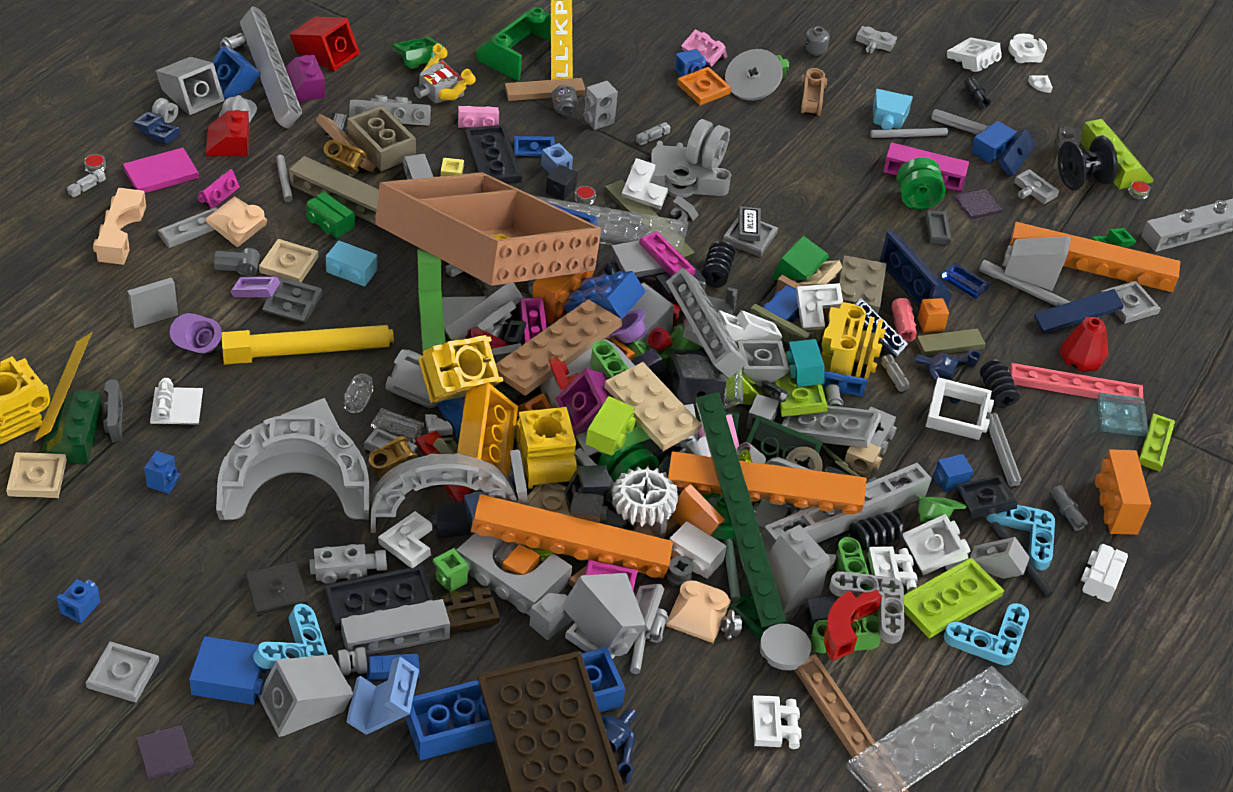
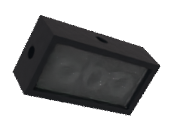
(693, 375)

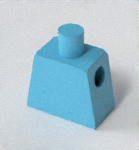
(890, 109)

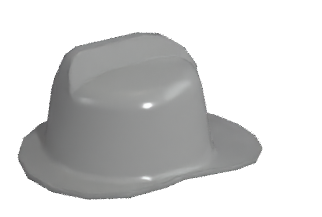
(239, 103)

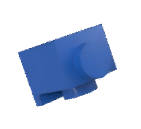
(689, 62)
(161, 472)
(79, 600)

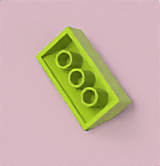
(1128, 166)

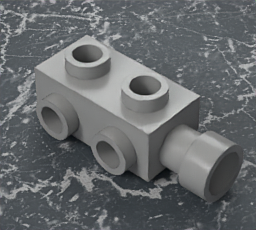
(345, 562)

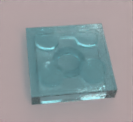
(1122, 414)

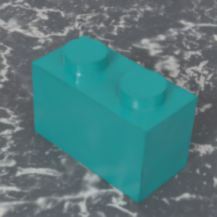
(805, 363)

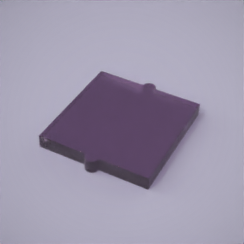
(978, 204)
(165, 752)

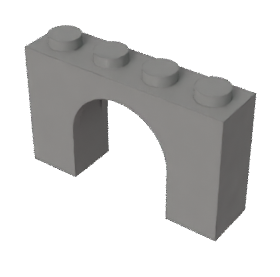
(517, 589)

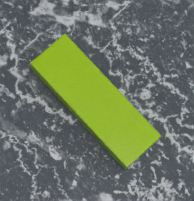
(1156, 442)

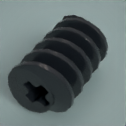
(718, 263)
(999, 381)
(877, 529)

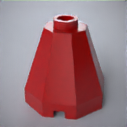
(1086, 345)

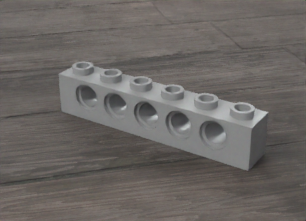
(706, 323)

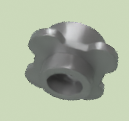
(731, 625)

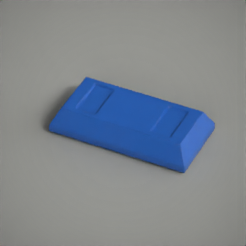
(379, 666)

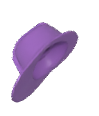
(632, 327)
(196, 333)

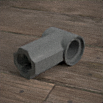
(245, 262)

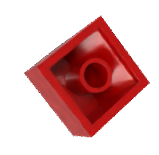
(229, 135)

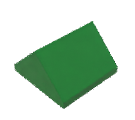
(800, 261)

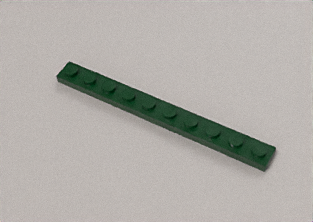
(740, 511)

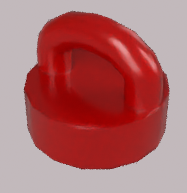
(659, 339)

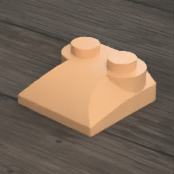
(237, 220)
(699, 610)

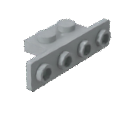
(400, 108)
(486, 313)

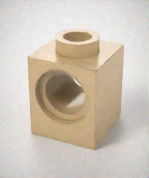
(864, 459)

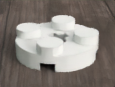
(1027, 49)

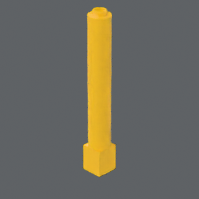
(242, 347)

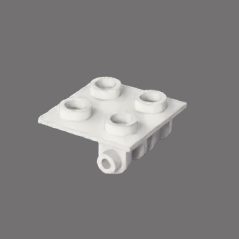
(175, 404)

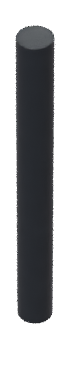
(1030, 570)

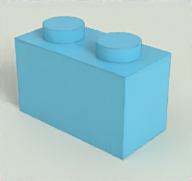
(351, 263)

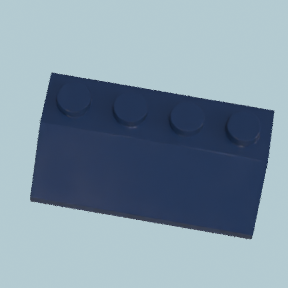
(911, 271)

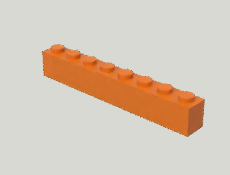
(1110, 259)
(774, 483)
(571, 536)

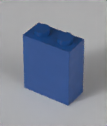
(227, 671)

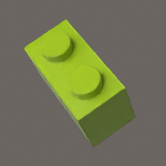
(610, 426)

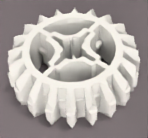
(630, 491)

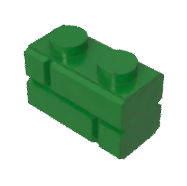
(330, 215)

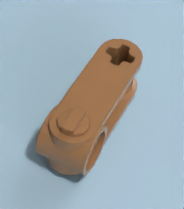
(813, 89)

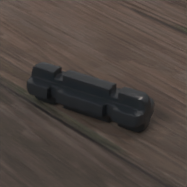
(773, 391)

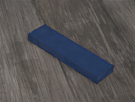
(1078, 310)

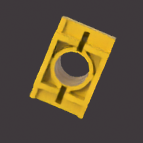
(847, 342)
(458, 367)
(20, 399)
(546, 446)

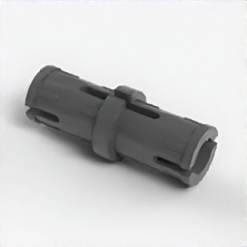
(1068, 508)

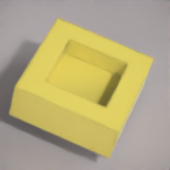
(452, 167)

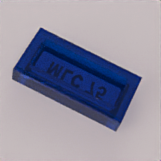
(965, 280)

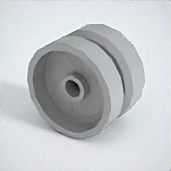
(707, 144)

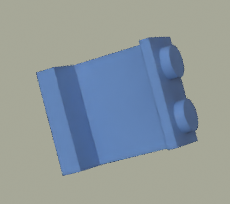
(385, 703)

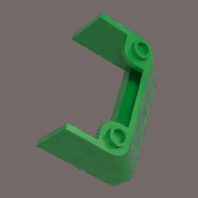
(497, 51)

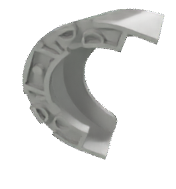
(292, 446)
(437, 470)

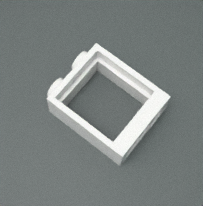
(962, 392)

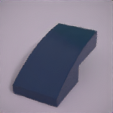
(154, 127)

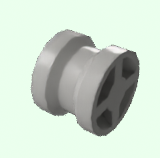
(165, 109)

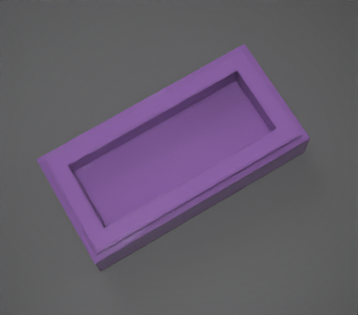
(255, 287)

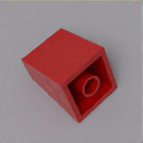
(327, 39)

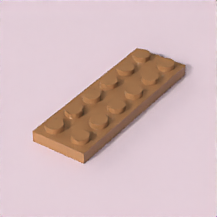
(566, 339)

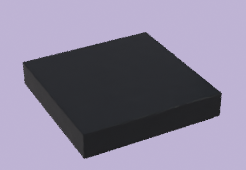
(986, 496)

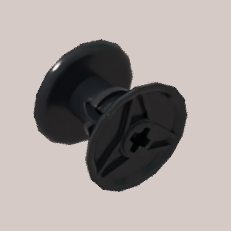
(1099, 160)

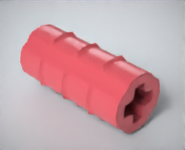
(904, 319)

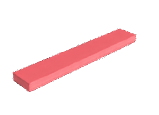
(1070, 383)

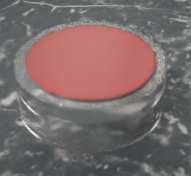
(94, 162)
(1139, 189)
(585, 195)

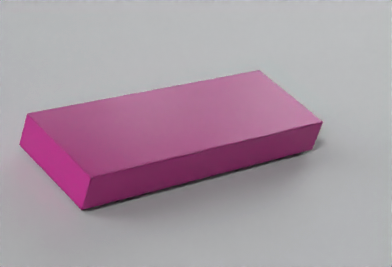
(665, 254)

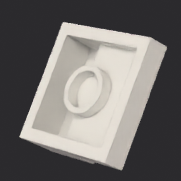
(975, 53)
(936, 545)

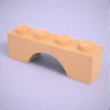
(126, 208)

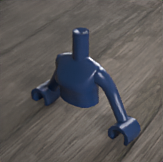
(945, 366)
(619, 733)

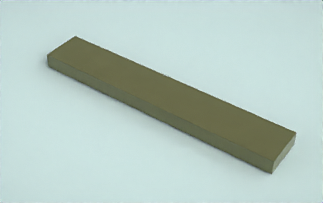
(615, 190)

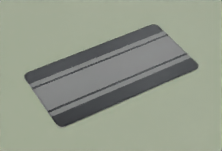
(340, 120)

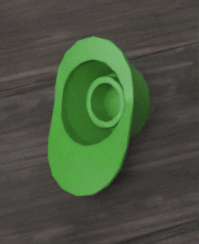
(934, 507)

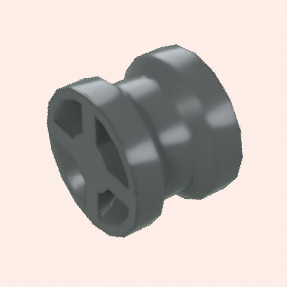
(674, 574)

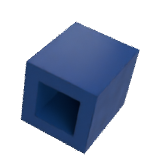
(952, 472)

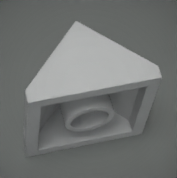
(764, 360)

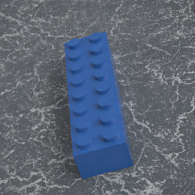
(458, 718)

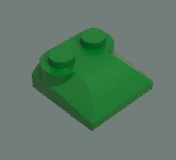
(416, 51)

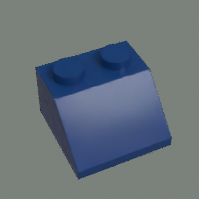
(234, 72)

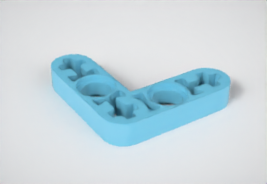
(1036, 529)
(994, 643)
(269, 652)

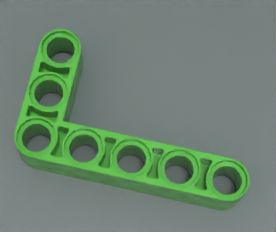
(430, 300)
(607, 360)
(851, 559)

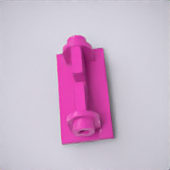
(219, 189)

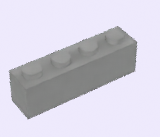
(396, 627)

